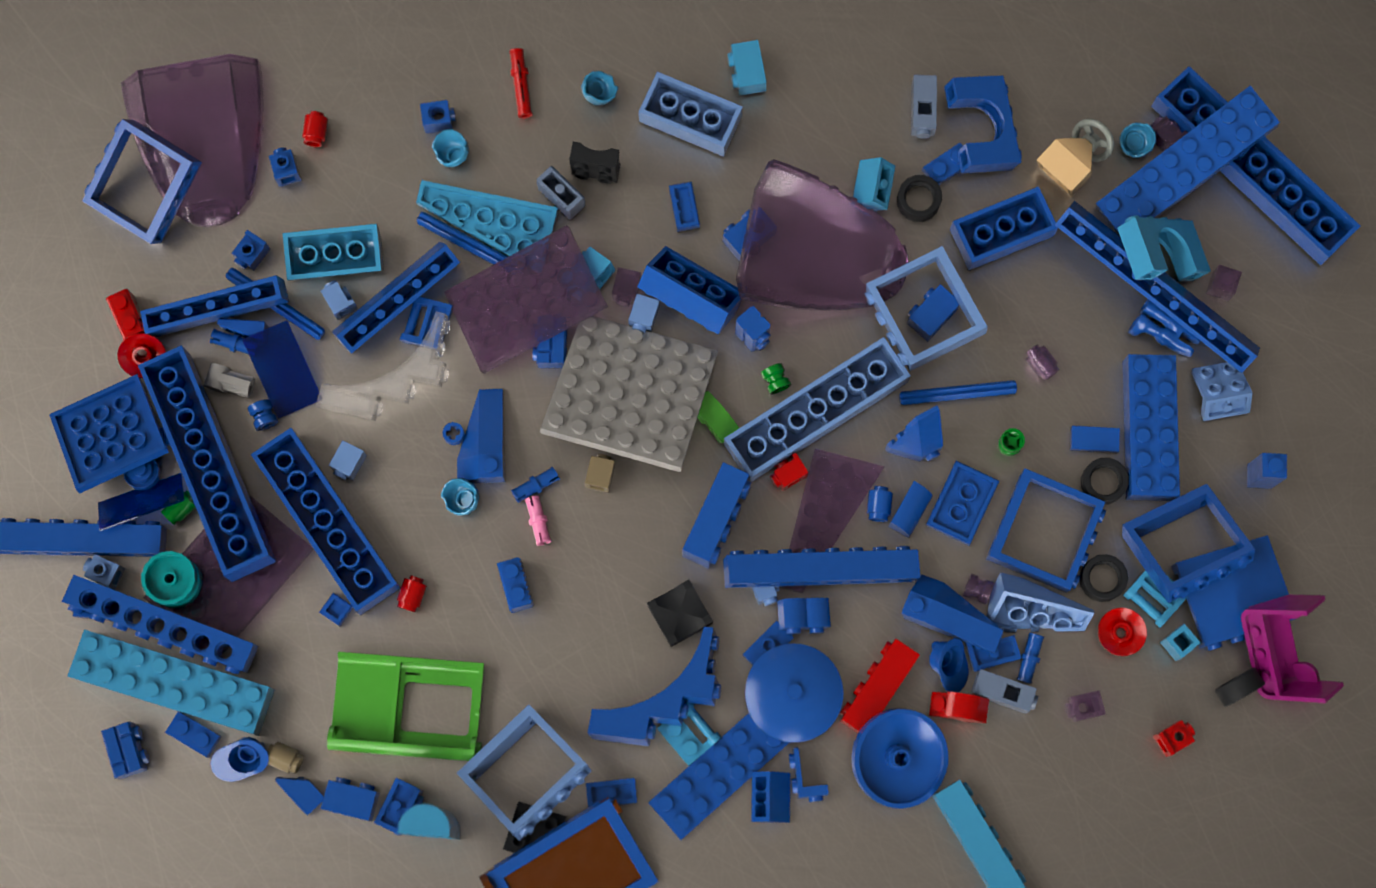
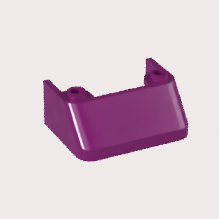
(1274, 651)

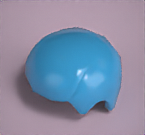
(599, 88)
(1137, 140)
(450, 148)
(460, 496)

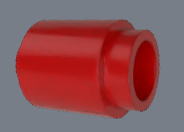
(314, 129)
(411, 593)

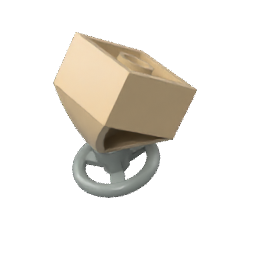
(1070, 159)

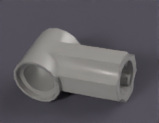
(224, 379)

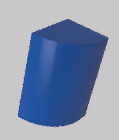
(911, 509)
(771, 797)

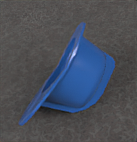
(950, 663)
(239, 759)

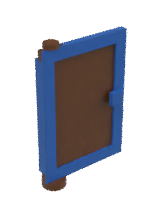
(580, 853)

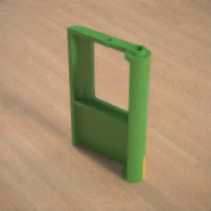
(372, 699)

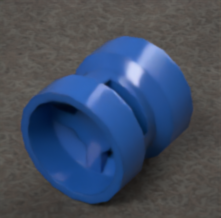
(262, 415)

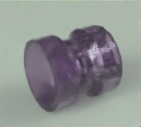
(977, 588)

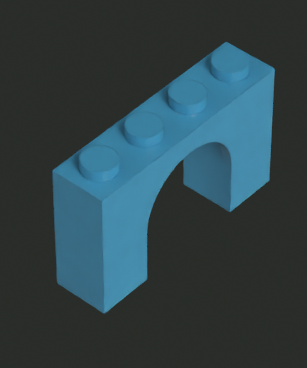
(1177, 236)

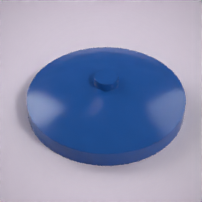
(794, 693)
(900, 758)

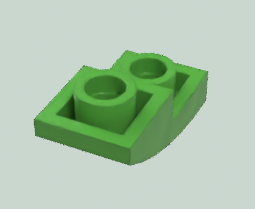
(716, 418)

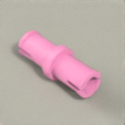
(538, 520)

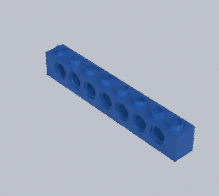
(81, 589)

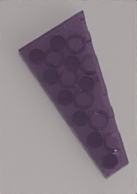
(829, 501)

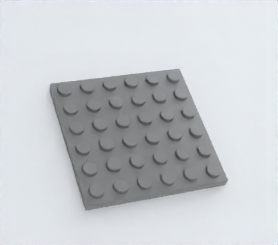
(630, 392)

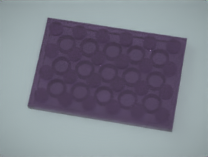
(525, 299)
(235, 604)

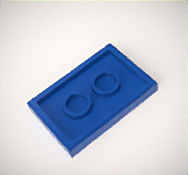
(962, 503)

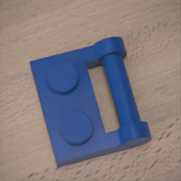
(432, 307)

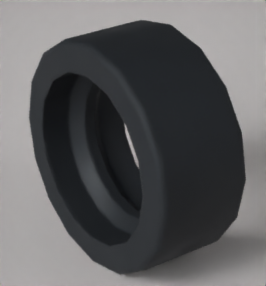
(924, 181)
(1110, 463)
(1121, 572)
(1240, 687)

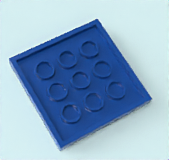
(108, 433)

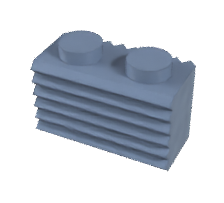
(560, 192)

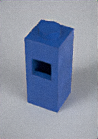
(1267, 470)

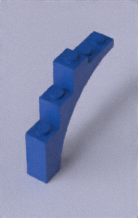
(635, 722)

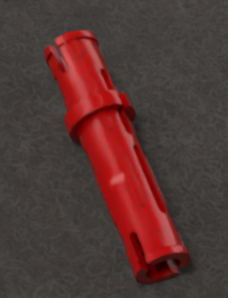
(517, 58)

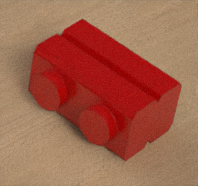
(126, 313)

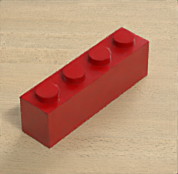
(881, 685)

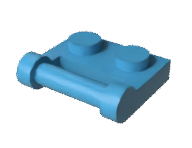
(1148, 585)
(685, 741)

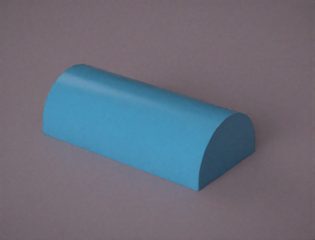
(333, 252)
(429, 821)

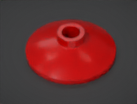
(128, 352)
(1130, 623)

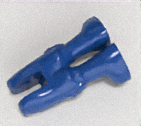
(1166, 336)

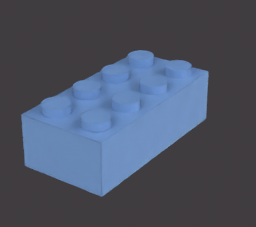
(690, 114)

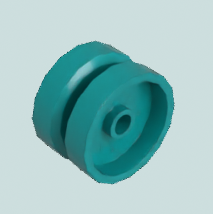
(158, 583)

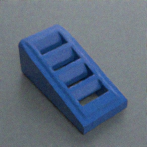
(243, 327)

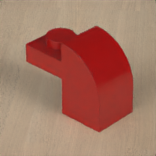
(959, 706)

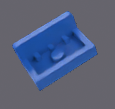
(399, 800)

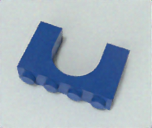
(991, 97)

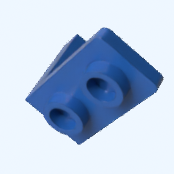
(813, 793)

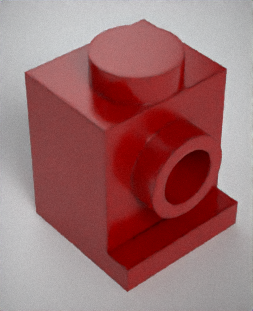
(789, 473)
(1167, 741)

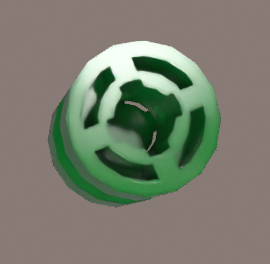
(775, 377)
(1011, 437)

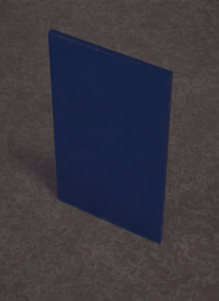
(282, 369)
(139, 502)

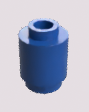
(879, 504)

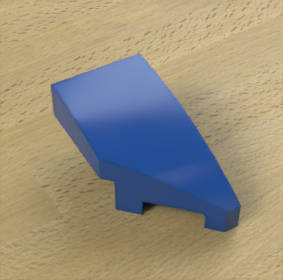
(302, 792)

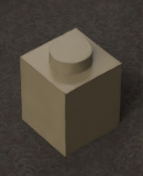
(600, 473)

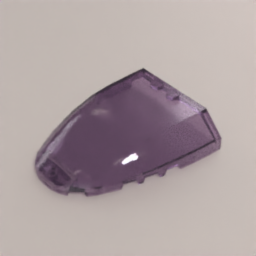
(214, 115)
(813, 245)

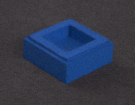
(336, 609)

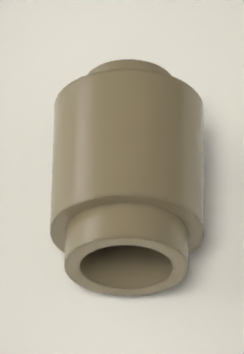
(284, 757)

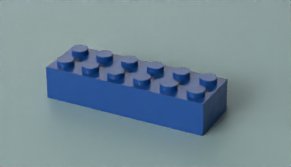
(1151, 427)

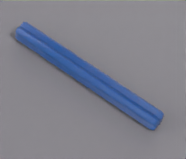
(459, 238)
(284, 309)
(958, 392)

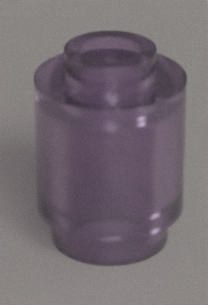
(1042, 362)

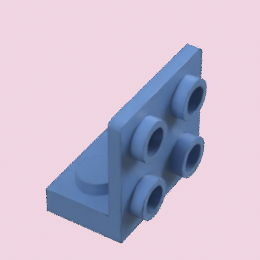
(1223, 391)

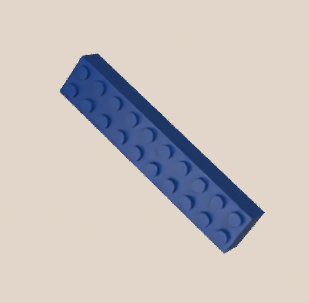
(1264, 174)
(207, 464)

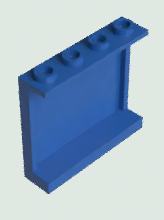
(1221, 604)

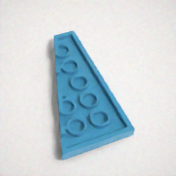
(493, 219)

